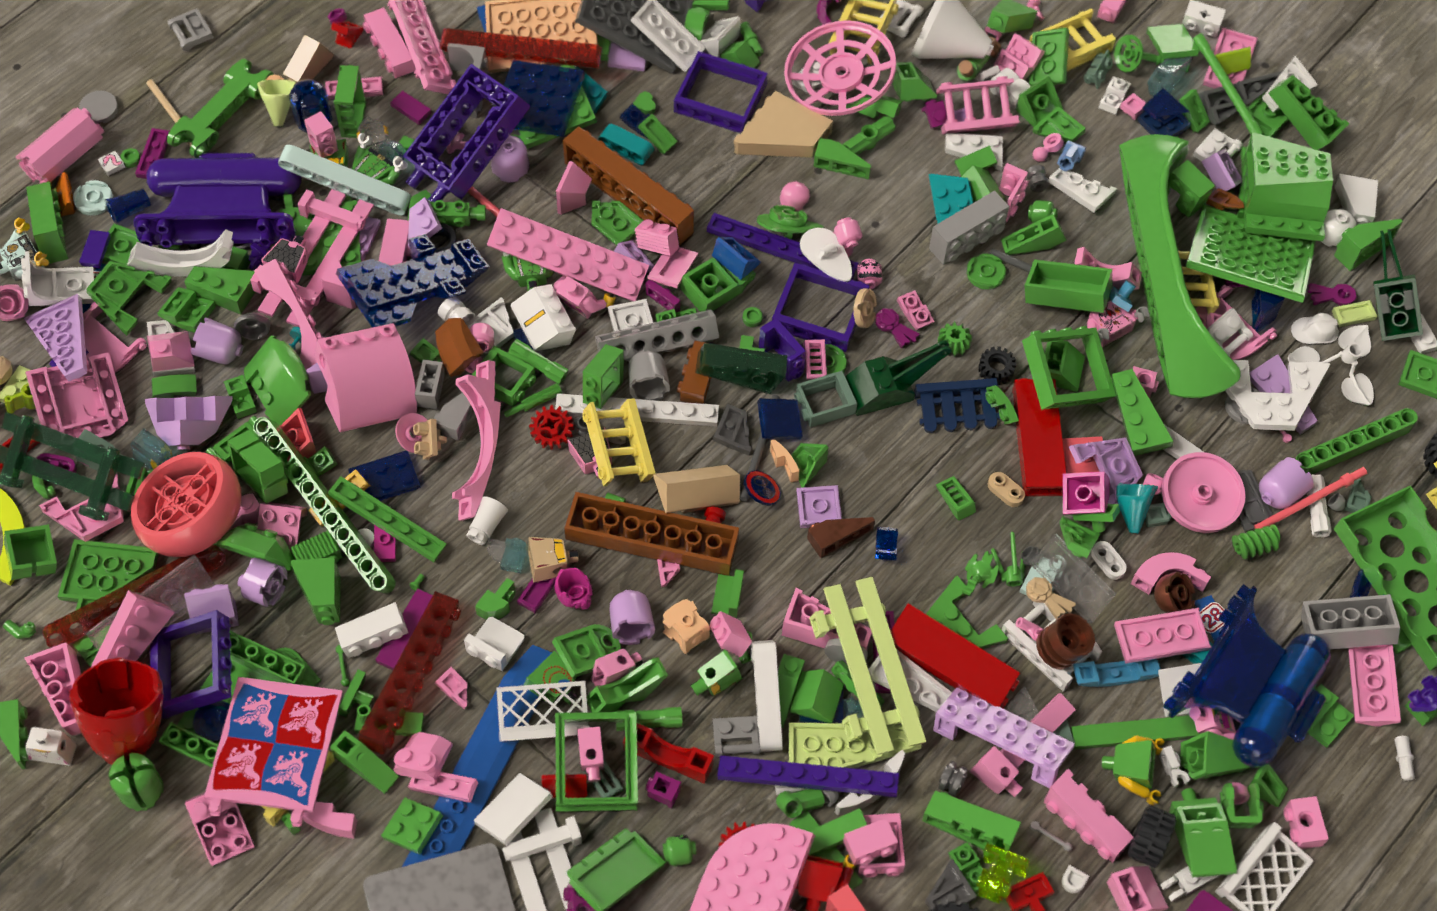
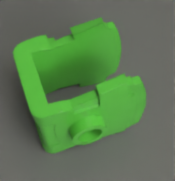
(1255, 807)

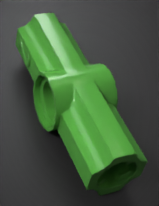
(870, 135)

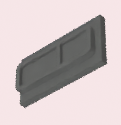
(1254, 508)

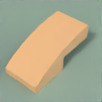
(783, 458)

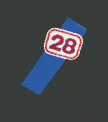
(1210, 613)

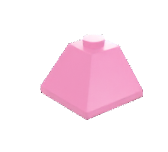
(170, 351)

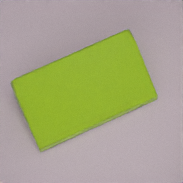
(1235, 60)

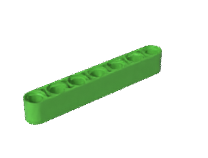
(1361, 437)

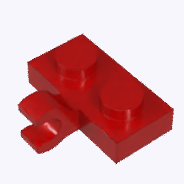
(1029, 893)

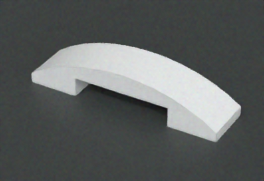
(853, 802)

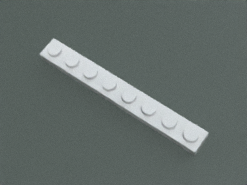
(649, 410)

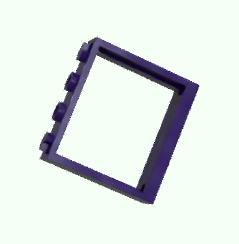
(711, 114)
(810, 331)
(221, 663)

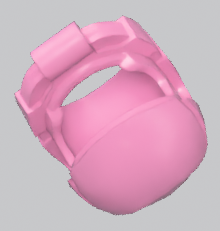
(12, 300)

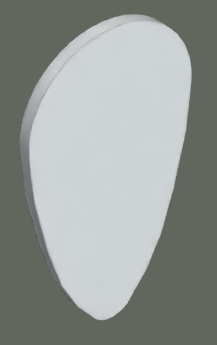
(826, 253)

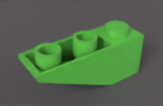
(13, 729)
(363, 762)

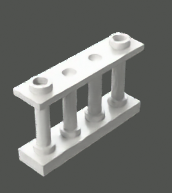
(1027, 647)

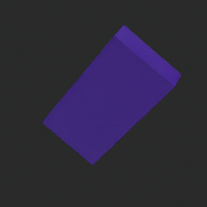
(95, 249)

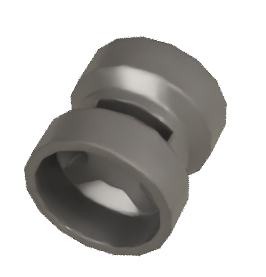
(1037, 178)

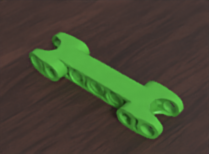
(203, 127)

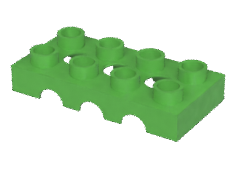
(1416, 537)

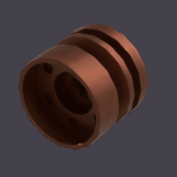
(1065, 641)

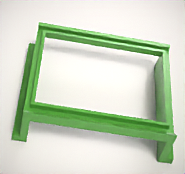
(598, 804)

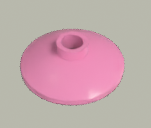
(403, 429)

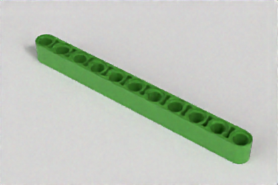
(330, 509)

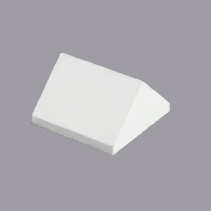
(721, 35)

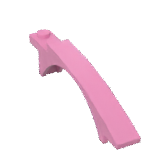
(480, 394)

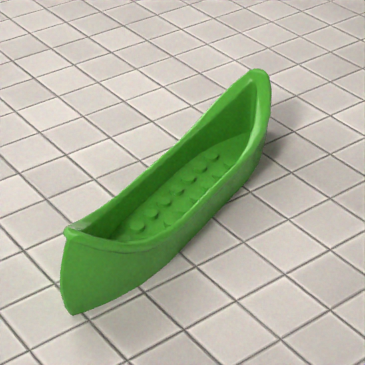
(1186, 350)

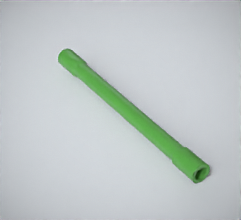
(1205, 49)

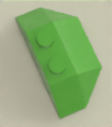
(258, 543)

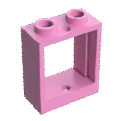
(889, 869)

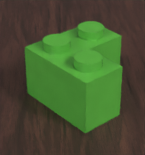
(1192, 187)

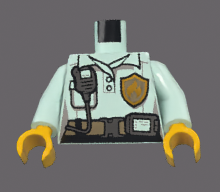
(15, 250)

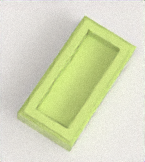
(1354, 313)

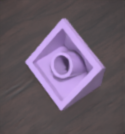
(1222, 170)

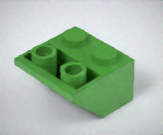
(912, 83)
(1064, 364)

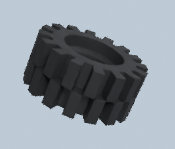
(998, 356)

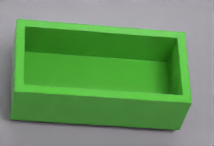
(1068, 286)

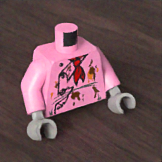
(1115, 322)

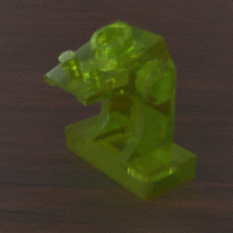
(1004, 865)

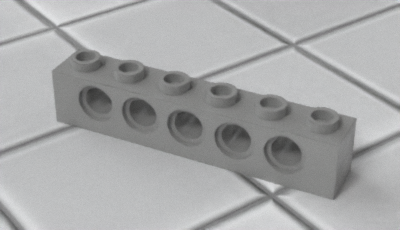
(705, 320)

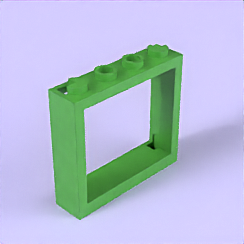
(1042, 376)

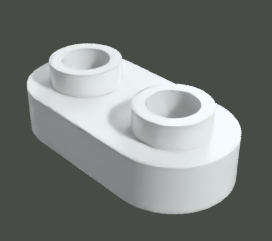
(1109, 561)

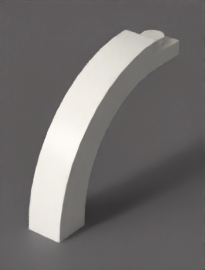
(181, 262)

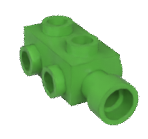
(458, 217)

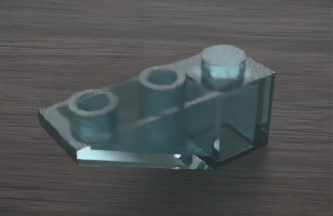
(1168, 74)

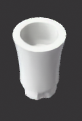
(486, 520)

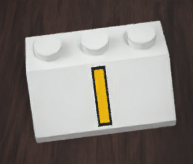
(543, 318)

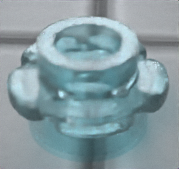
(851, 706)

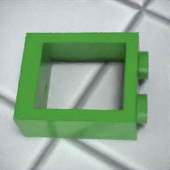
(602, 377)
(526, 380)

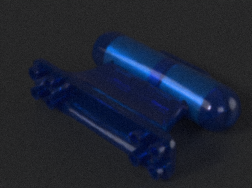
(1256, 682)

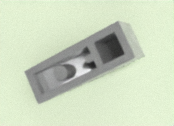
(454, 417)

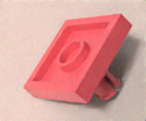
(1086, 466)

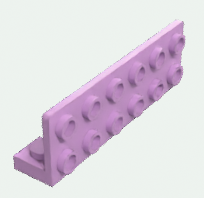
(1006, 731)

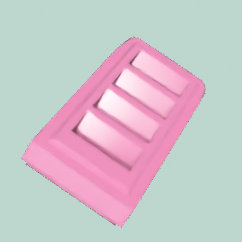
(815, 344)

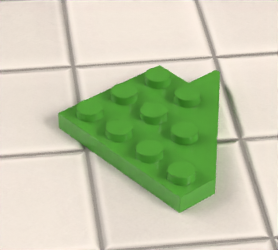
(102, 568)

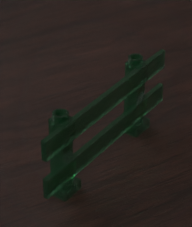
(99, 490)

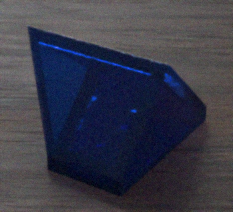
(1163, 105)

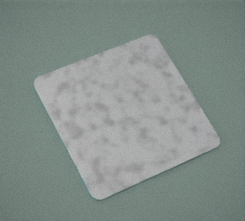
(451, 882)

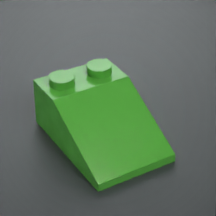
(1364, 242)

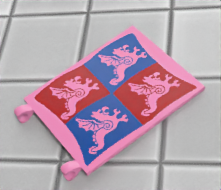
(273, 746)

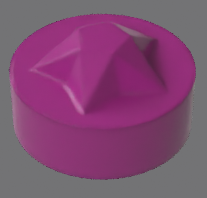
(337, 15)

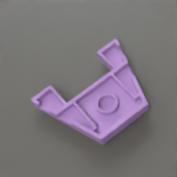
(1113, 458)

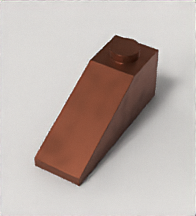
(835, 533)

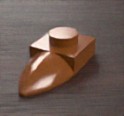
(1222, 199)

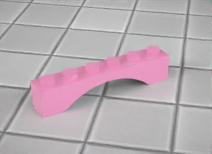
(275, 279)

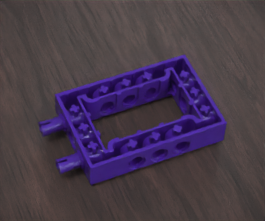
(447, 122)

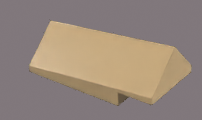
(698, 488)

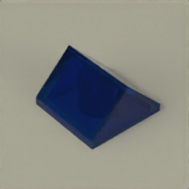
(1264, 308)

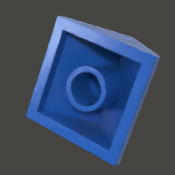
(734, 257)

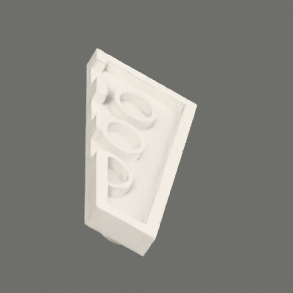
(922, 686)

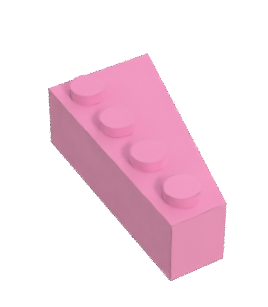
(133, 628)
(56, 672)
(1087, 817)

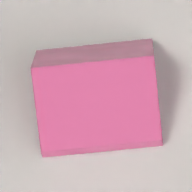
(333, 287)

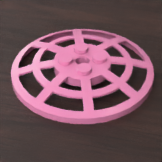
(837, 62)

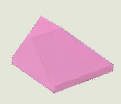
(572, 189)

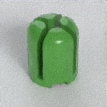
(142, 776)

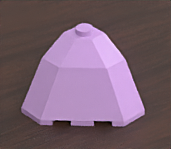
(187, 419)

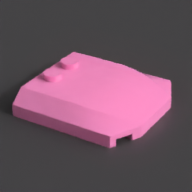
(79, 404)

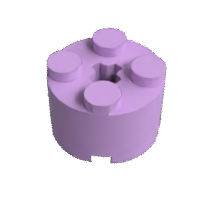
(263, 582)

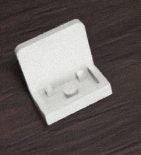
(494, 643)

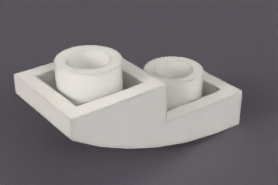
(1114, 95)

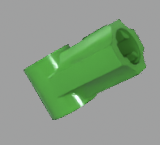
(801, 801)

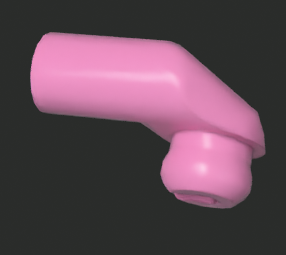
(1031, 628)

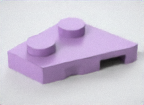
(423, 220)

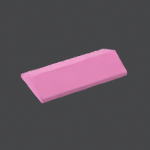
(1374, 685)

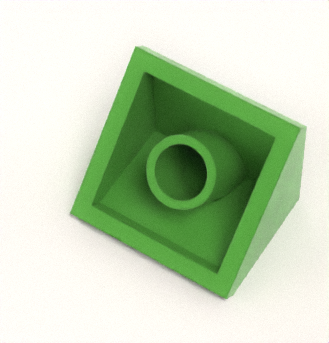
(1038, 101)
(981, 183)
(817, 695)

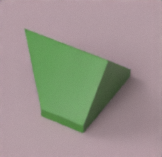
(809, 460)

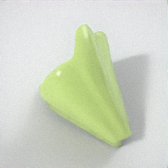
(276, 98)

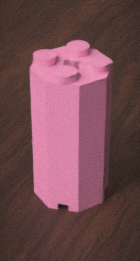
(60, 146)

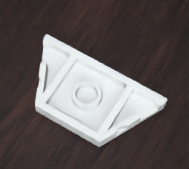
(498, 319)

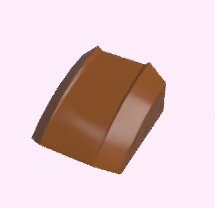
(456, 346)

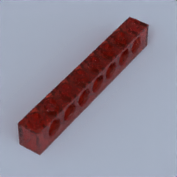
(439, 606)

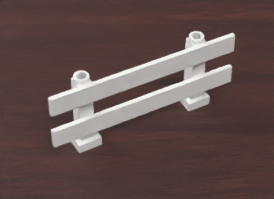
(550, 839)

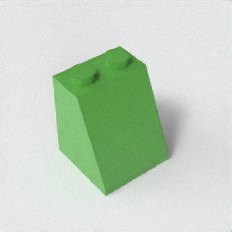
(321, 587)

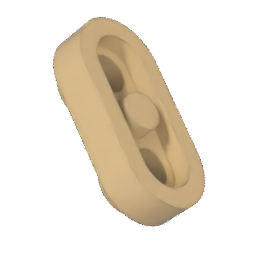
(1005, 488)

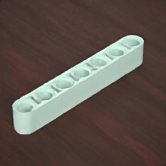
(344, 179)

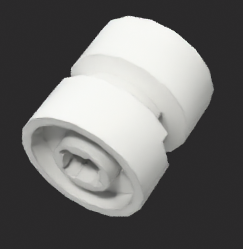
(455, 309)

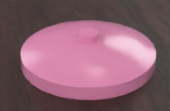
(1203, 492)

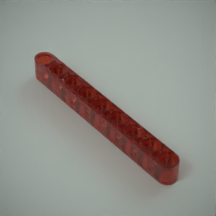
(526, 47)
(103, 604)

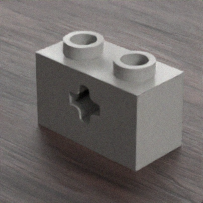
(429, 384)

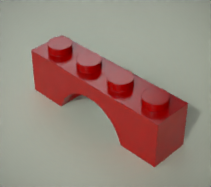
(686, 761)

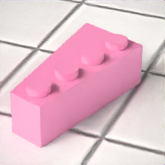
(798, 625)

